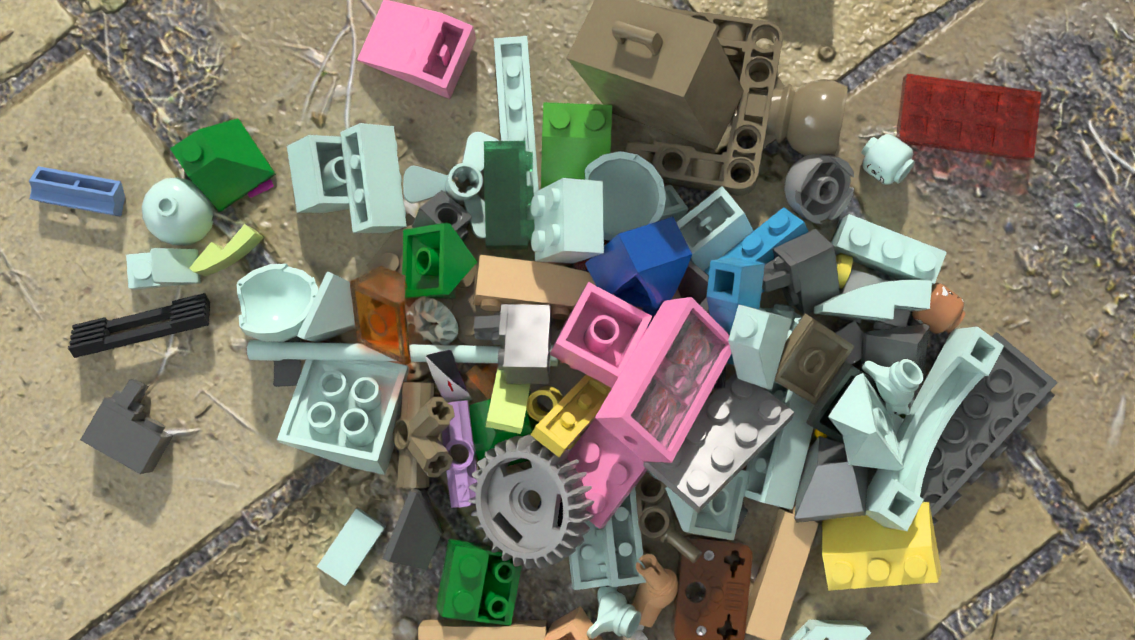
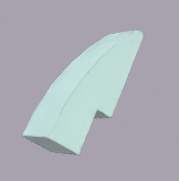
(879, 300)

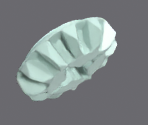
(430, 310)

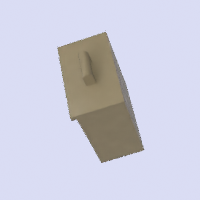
(658, 69)

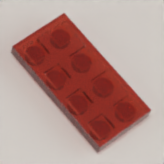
(968, 117)

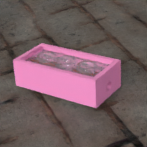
(666, 381)

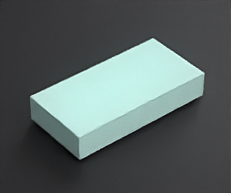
(351, 546)

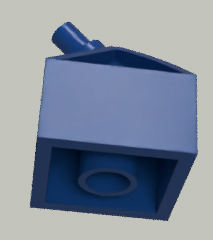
(643, 265)

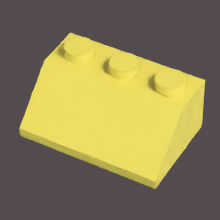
(868, 555)

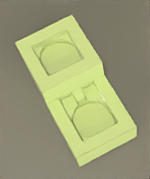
(217, 258)
(507, 405)

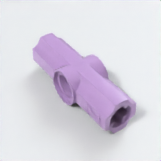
(460, 474)

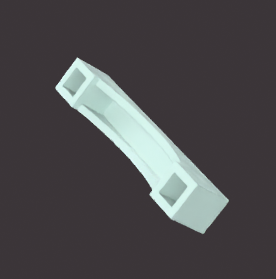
(962, 363)

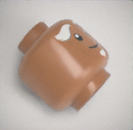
(944, 312)

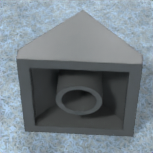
(894, 345)

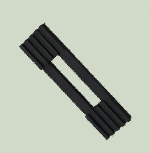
(95, 336)

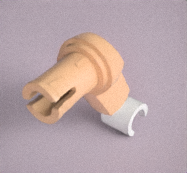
(653, 595)

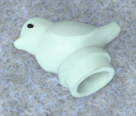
(896, 383)
(614, 614)

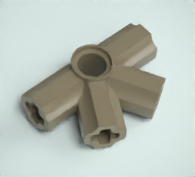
(418, 434)

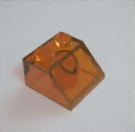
(382, 313)

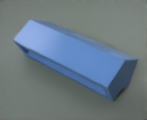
(77, 191)

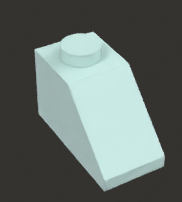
(757, 344)

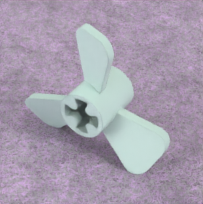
(423, 184)

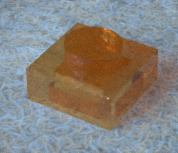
(483, 379)

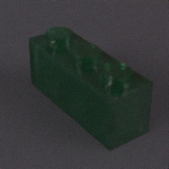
(507, 195)

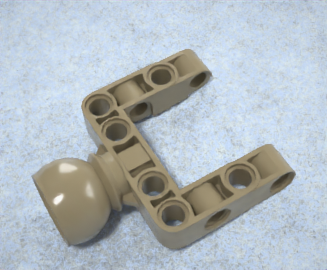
(766, 112)

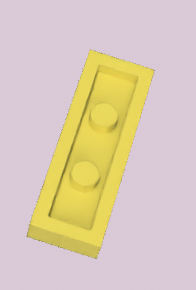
(571, 415)

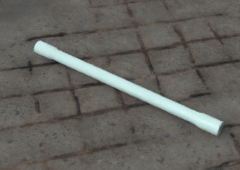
(358, 352)

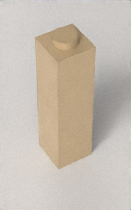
(779, 575)
(481, 631)

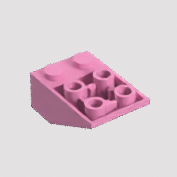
(418, 46)

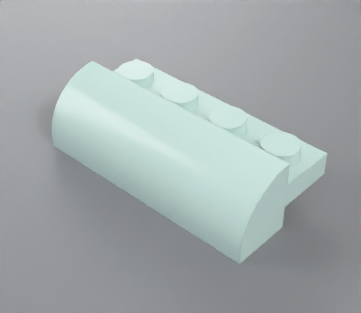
(610, 553)

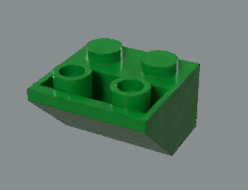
(477, 584)

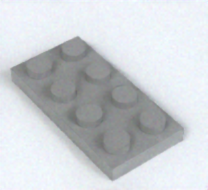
(722, 441)

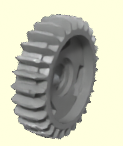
(504, 501)

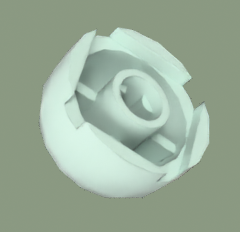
(177, 211)

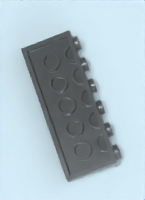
(982, 424)

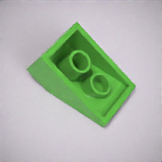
(573, 139)

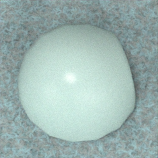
(631, 191)
(275, 302)

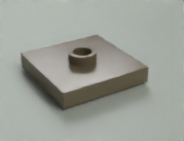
(811, 359)

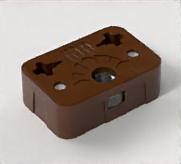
(722, 594)

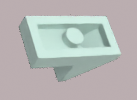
(161, 268)

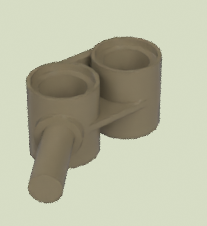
(661, 505)

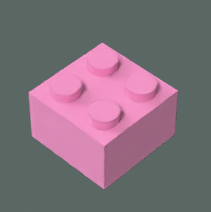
(600, 335)

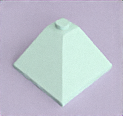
(346, 412)

